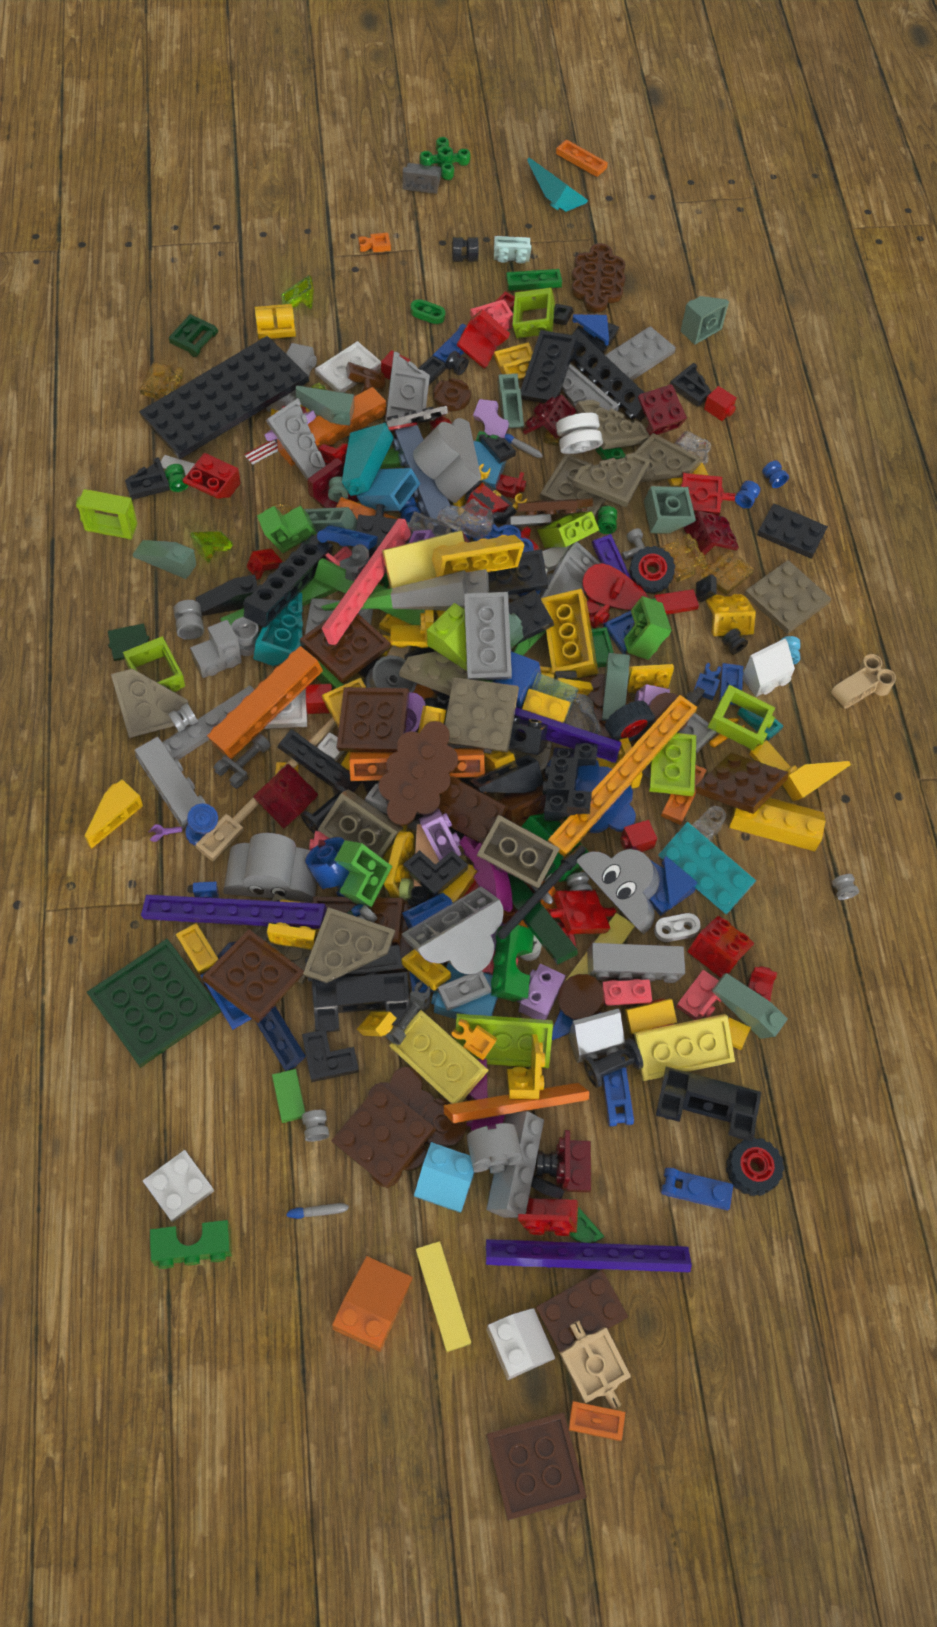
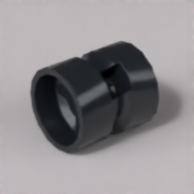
(472, 249)

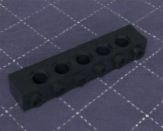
(616, 378)
(285, 582)
(535, 731)

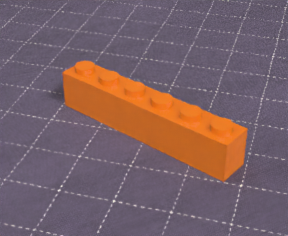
(368, 408)
(265, 702)
(373, 766)

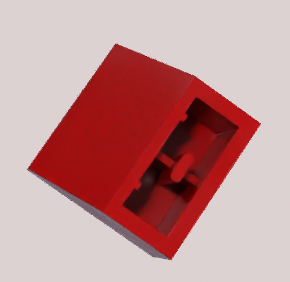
(213, 477)

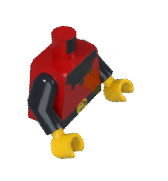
(492, 499)

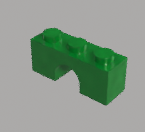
(507, 979)
(213, 1245)

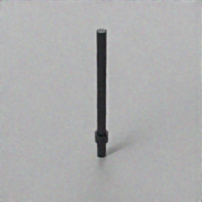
(567, 864)

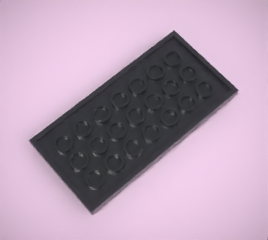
(223, 397)

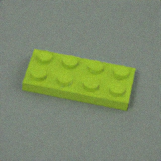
(513, 1036)

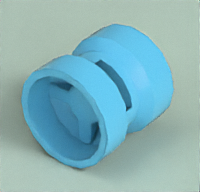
(794, 645)

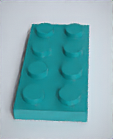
(716, 873)

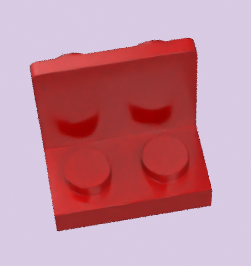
(482, 338)
(720, 946)
(550, 1216)

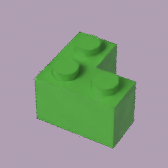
(287, 529)
(649, 629)
(366, 872)

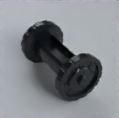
(314, 820)
(612, 1063)

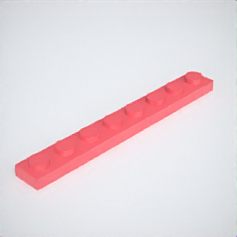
(364, 584)

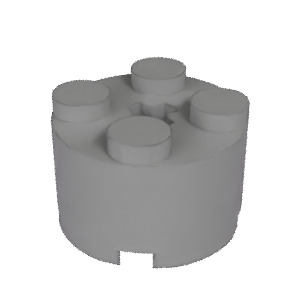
(494, 1148)

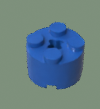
(322, 864)

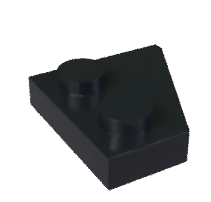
(147, 481)

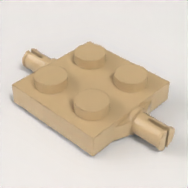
(595, 1365)

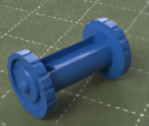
(201, 820)

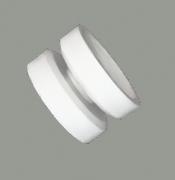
(579, 433)

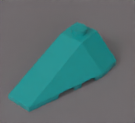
(555, 190)
(281, 635)

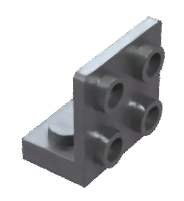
(421, 178)

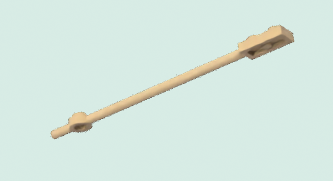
(229, 828)

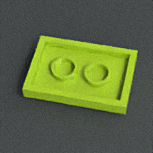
(674, 766)

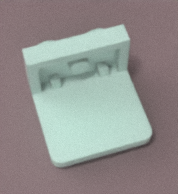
(512, 249)

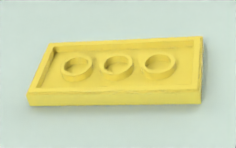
(414, 560)
(685, 1046)
(439, 1058)

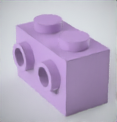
(439, 835)
(542, 992)

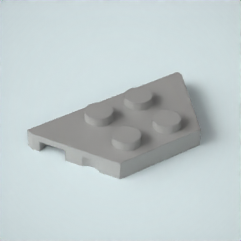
(407, 388)

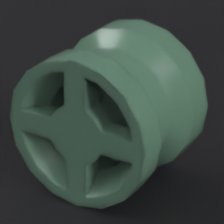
(337, 489)

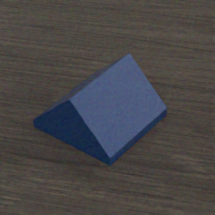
(523, 675)

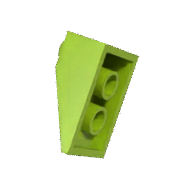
(448, 635)

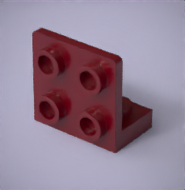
(662, 410)
(549, 414)
(319, 484)
(711, 531)
(285, 795)
(574, 1164)

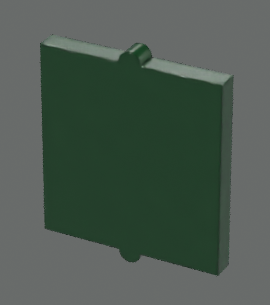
(125, 639)

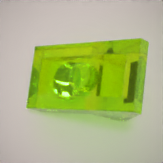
(299, 293)
(208, 542)

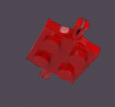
(706, 492)
(581, 912)

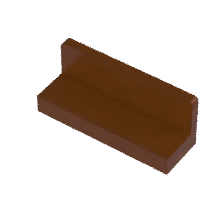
(524, 805)

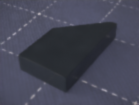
(499, 448)
(547, 1188)

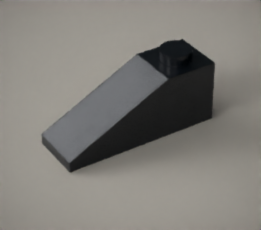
(227, 596)
(515, 777)

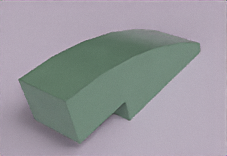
(510, 400)

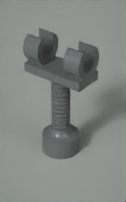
(260, 743)
(417, 1003)

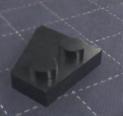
(691, 385)

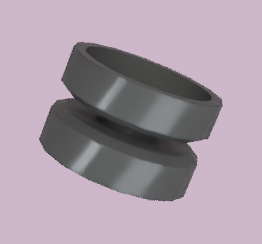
(386, 674)

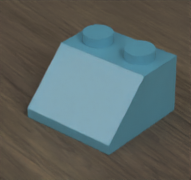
(445, 1177)

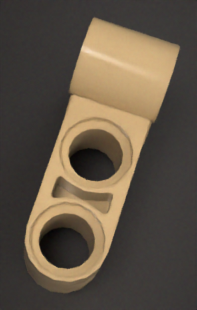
(865, 682)

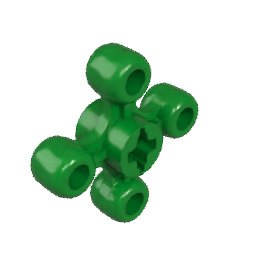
(445, 158)

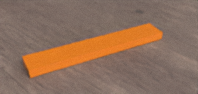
(503, 1105)

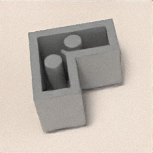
(217, 653)

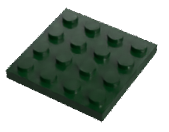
(153, 1002)

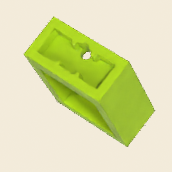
(523, 302)
(120, 526)
(572, 529)
(151, 651)
(735, 731)

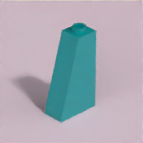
(364, 457)

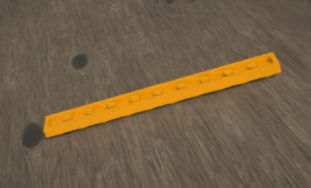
(624, 774)

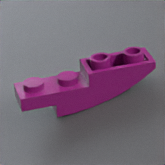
(488, 875)

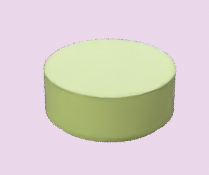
(405, 888)

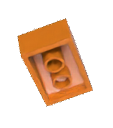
(372, 1303)

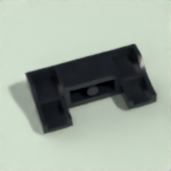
(562, 777)
(359, 994)
(709, 1098)

